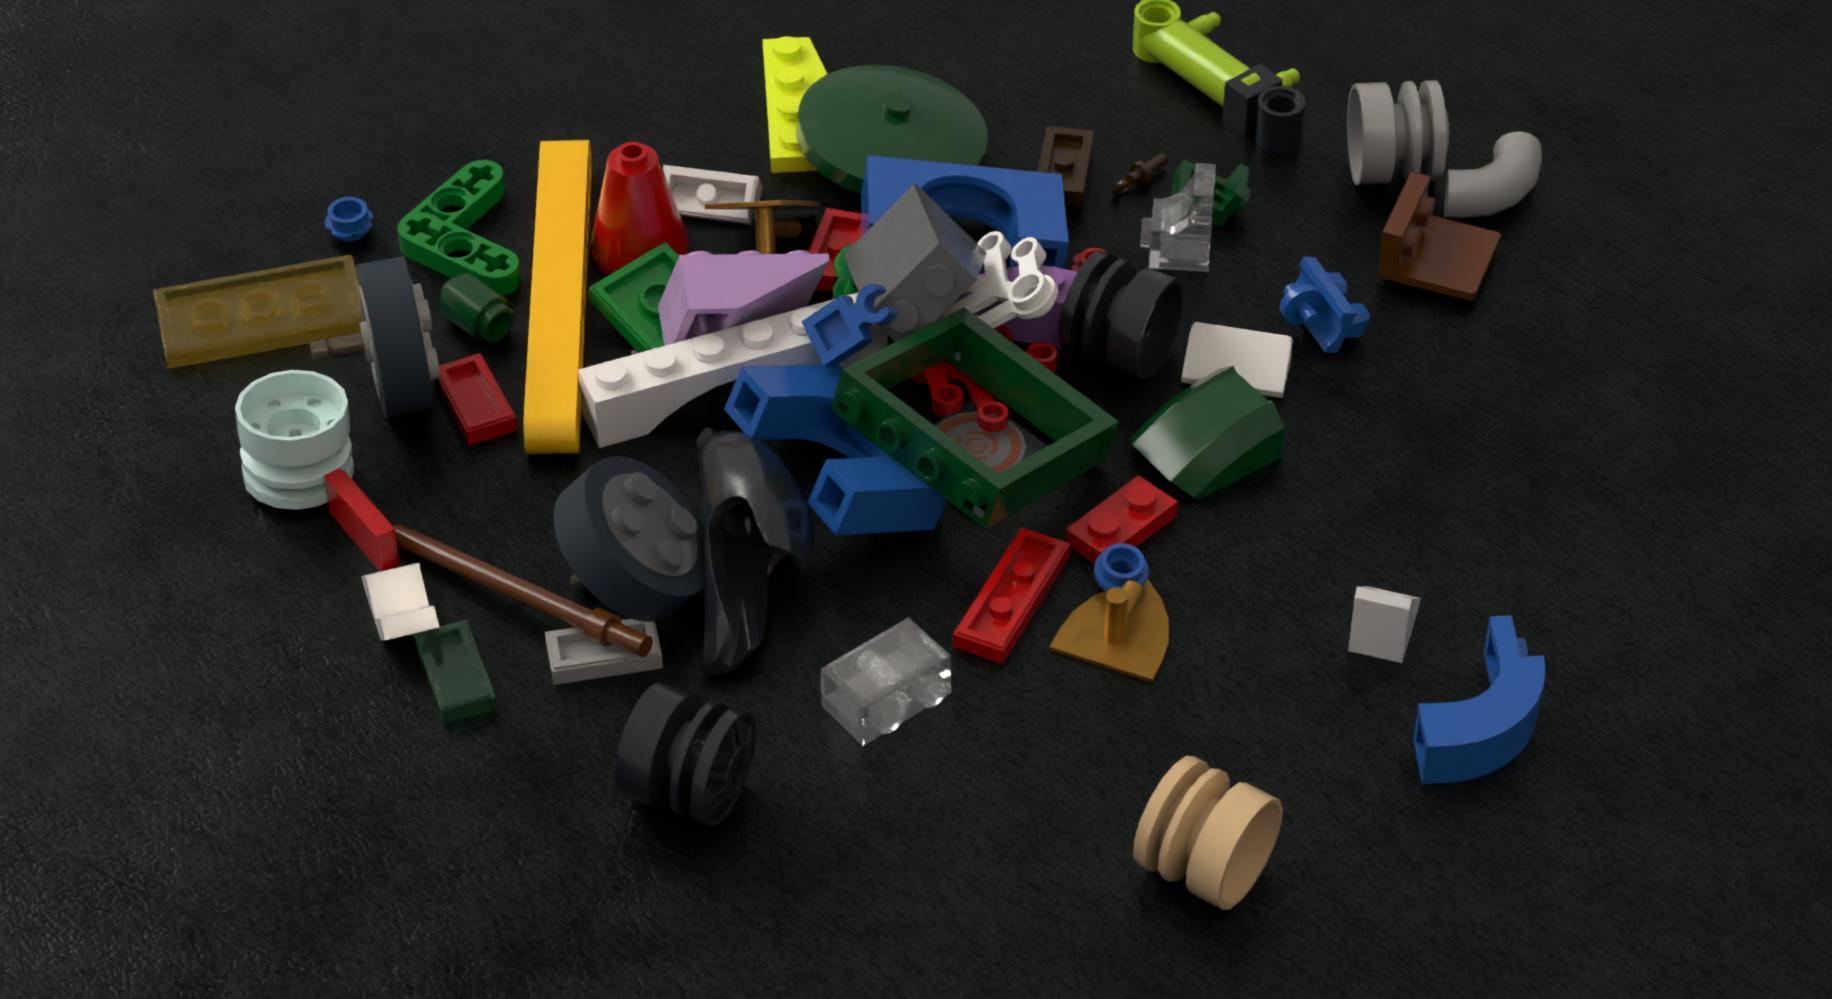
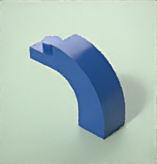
(1489, 730)

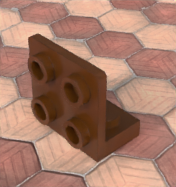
(1431, 249)

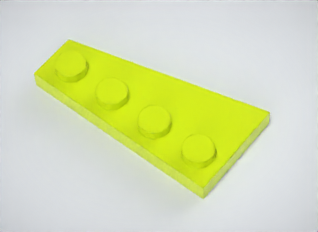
(789, 70)

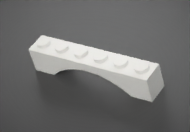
(640, 390)

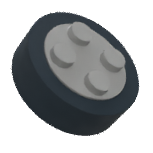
(390, 337)

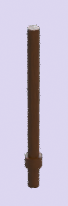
(596, 624)

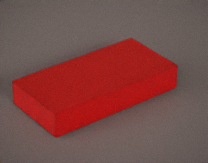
(475, 399)
(361, 520)

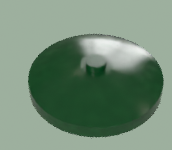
(886, 115)

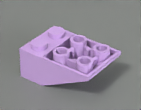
(735, 289)

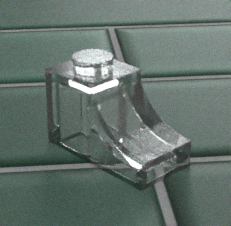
(1182, 225)

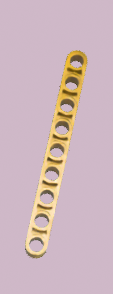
(558, 299)

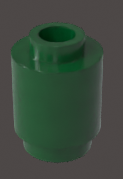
(476, 308)

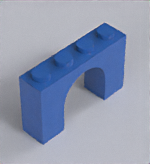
(1007, 199)
(851, 494)

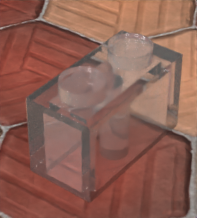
(886, 681)

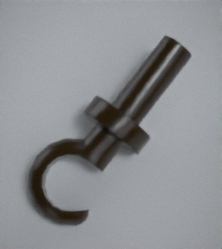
(1139, 174)

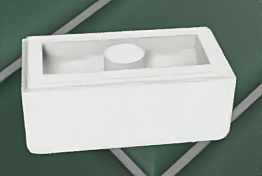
(699, 187)
(1256, 355)

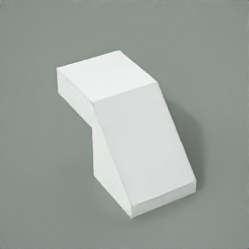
(399, 602)

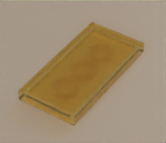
(258, 311)

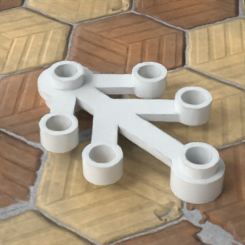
(1026, 297)

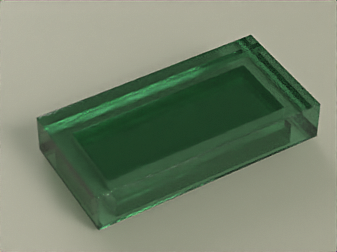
(455, 671)

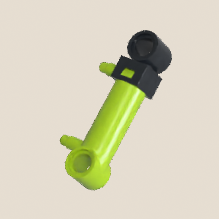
(1249, 97)

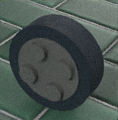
(631, 539)

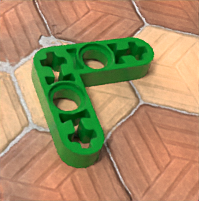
(431, 235)

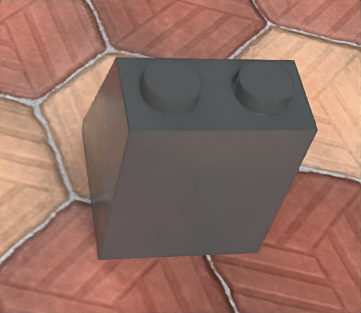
(918, 259)

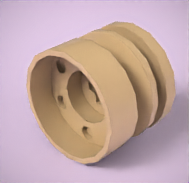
(1207, 832)

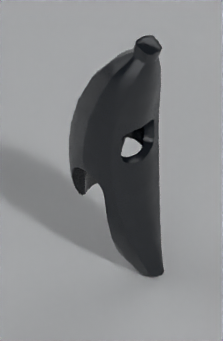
(759, 489)

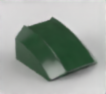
(1212, 434)

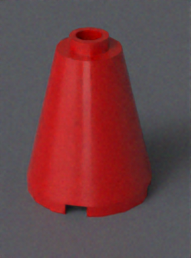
(634, 210)

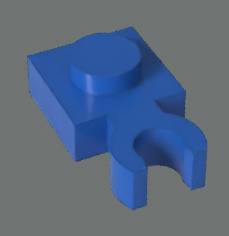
(842, 325)

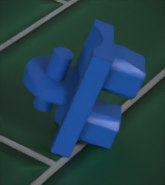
(1321, 305)

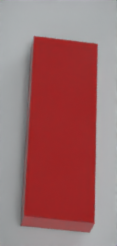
(1011, 595)

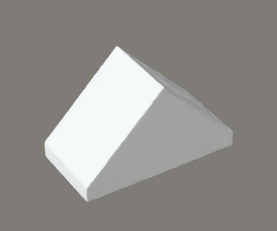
(1382, 623)

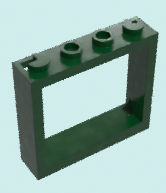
(1017, 379)

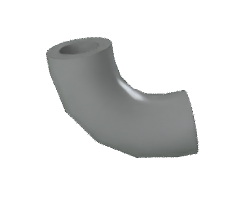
(1498, 184)

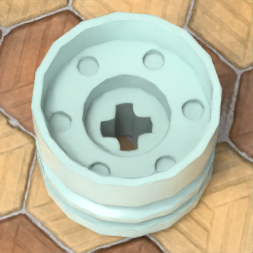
(291, 435)

